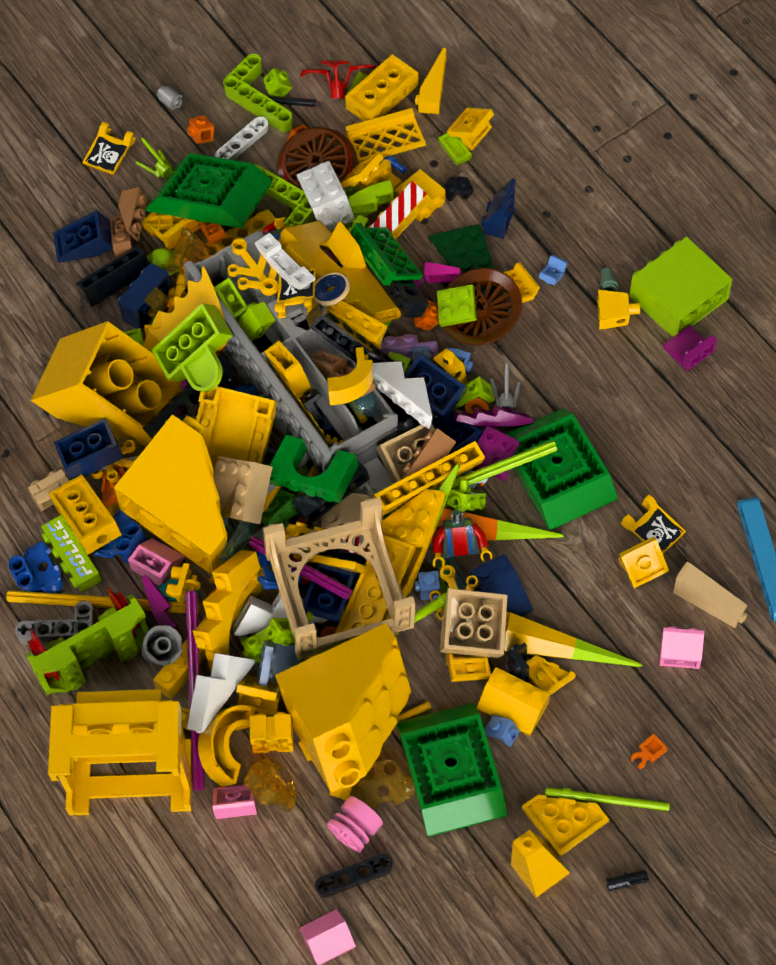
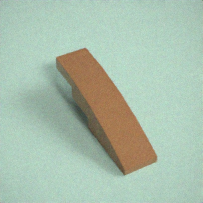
(333, 366)

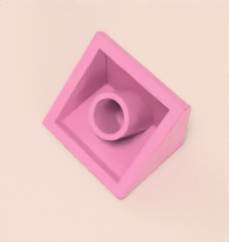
(233, 801)
(327, 937)

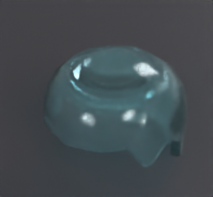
(364, 405)

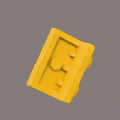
(525, 282)

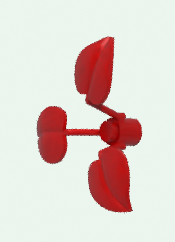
(337, 87)

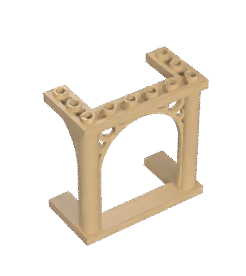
(369, 527)

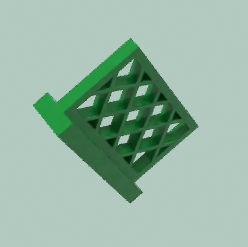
(380, 260)

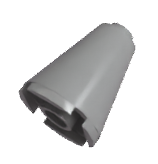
(161, 645)

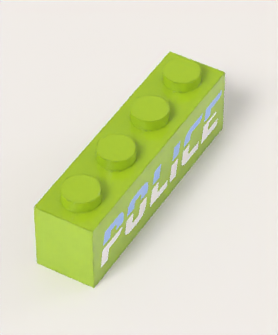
(70, 552)

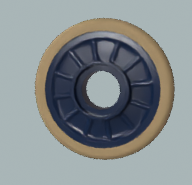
(336, 280)

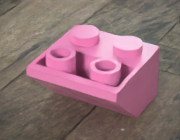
(155, 560)
(681, 647)

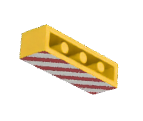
(403, 210)

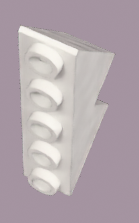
(406, 392)
(258, 614)
(214, 691)

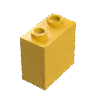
(429, 186)

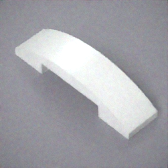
(283, 263)

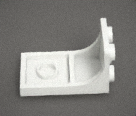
(326, 195)

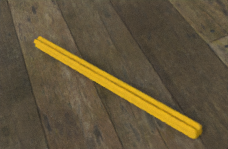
(72, 600)

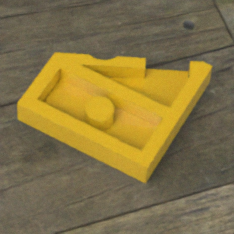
(548, 675)

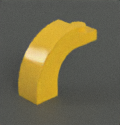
(353, 385)

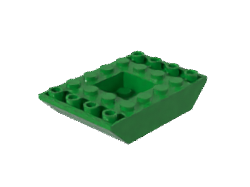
(211, 190)
(567, 488)
(458, 794)

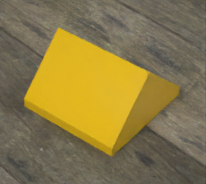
(346, 248)

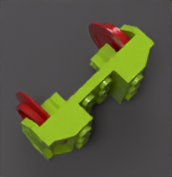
(118, 630)

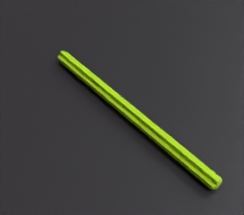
(501, 466)

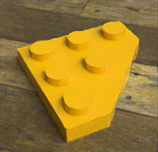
(415, 519)
(564, 820)

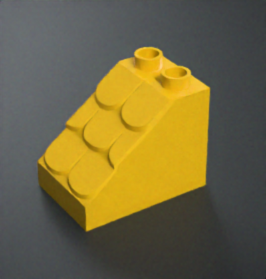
(107, 377)
(175, 493)
(347, 703)

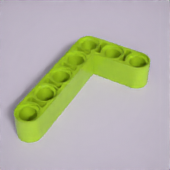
(238, 89)
(288, 197)

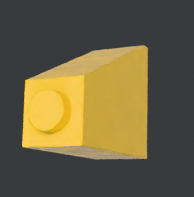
(288, 368)

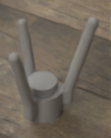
(506, 399)

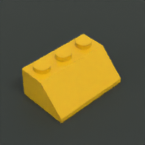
(513, 700)

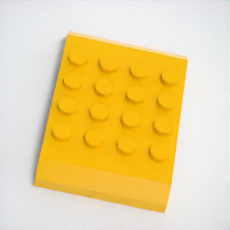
(235, 424)

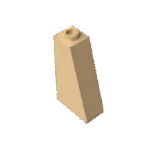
(709, 595)

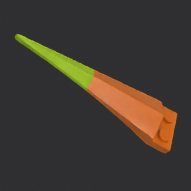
(499, 529)

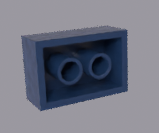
(132, 302)
(442, 389)
(89, 449)

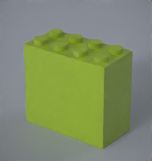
(680, 287)

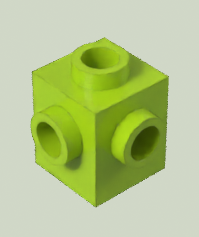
(277, 83)

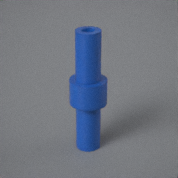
(395, 164)

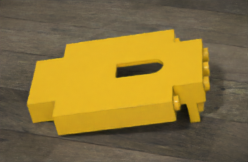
(365, 292)

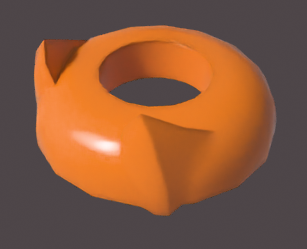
(477, 402)

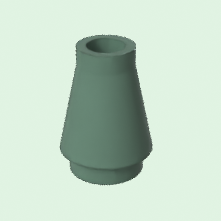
(608, 281)

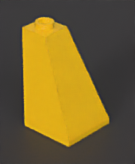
(536, 863)

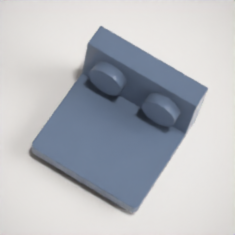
(274, 660)

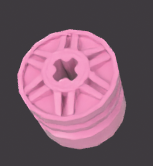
(354, 824)

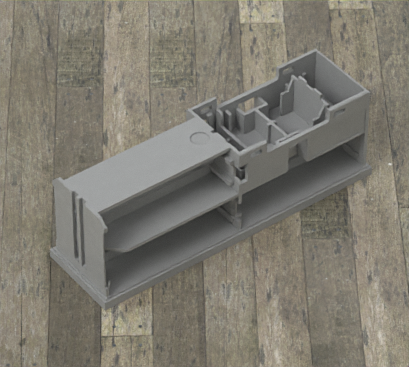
(301, 343)

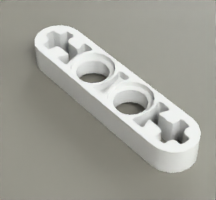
(243, 142)

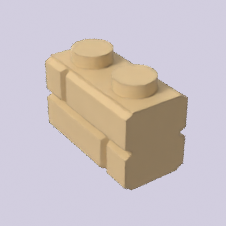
(40, 488)

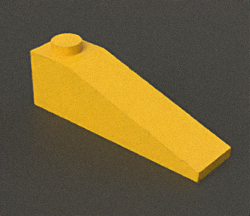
(431, 89)

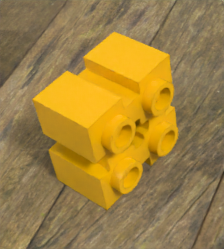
(271, 733)

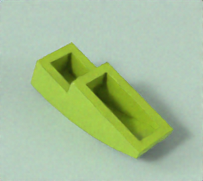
(371, 196)

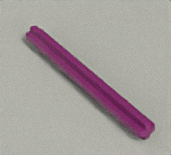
(310, 573)

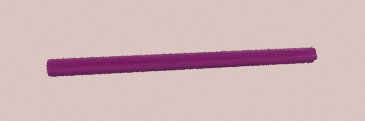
(194, 670)

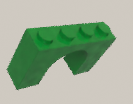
(328, 485)

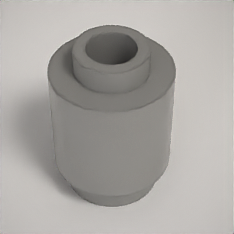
(169, 97)

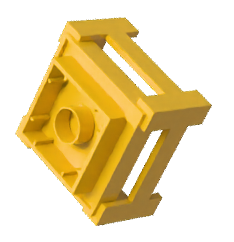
(120, 729)

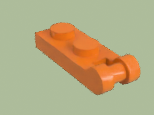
(213, 232)

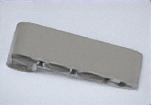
(55, 627)

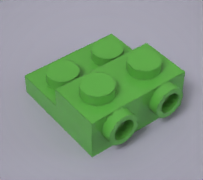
(280, 509)

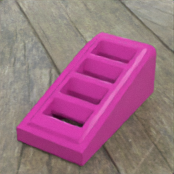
(440, 273)

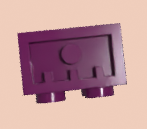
(690, 347)
(496, 448)

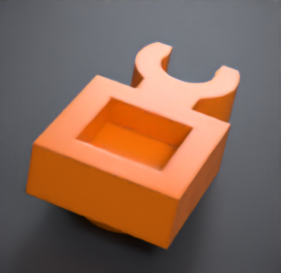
(650, 749)

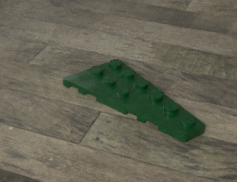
(464, 249)

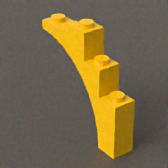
(220, 606)

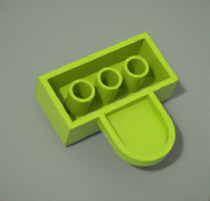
(191, 349)

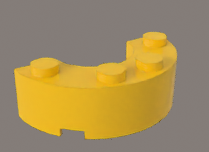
(214, 744)

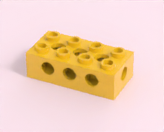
(382, 89)
(79, 494)

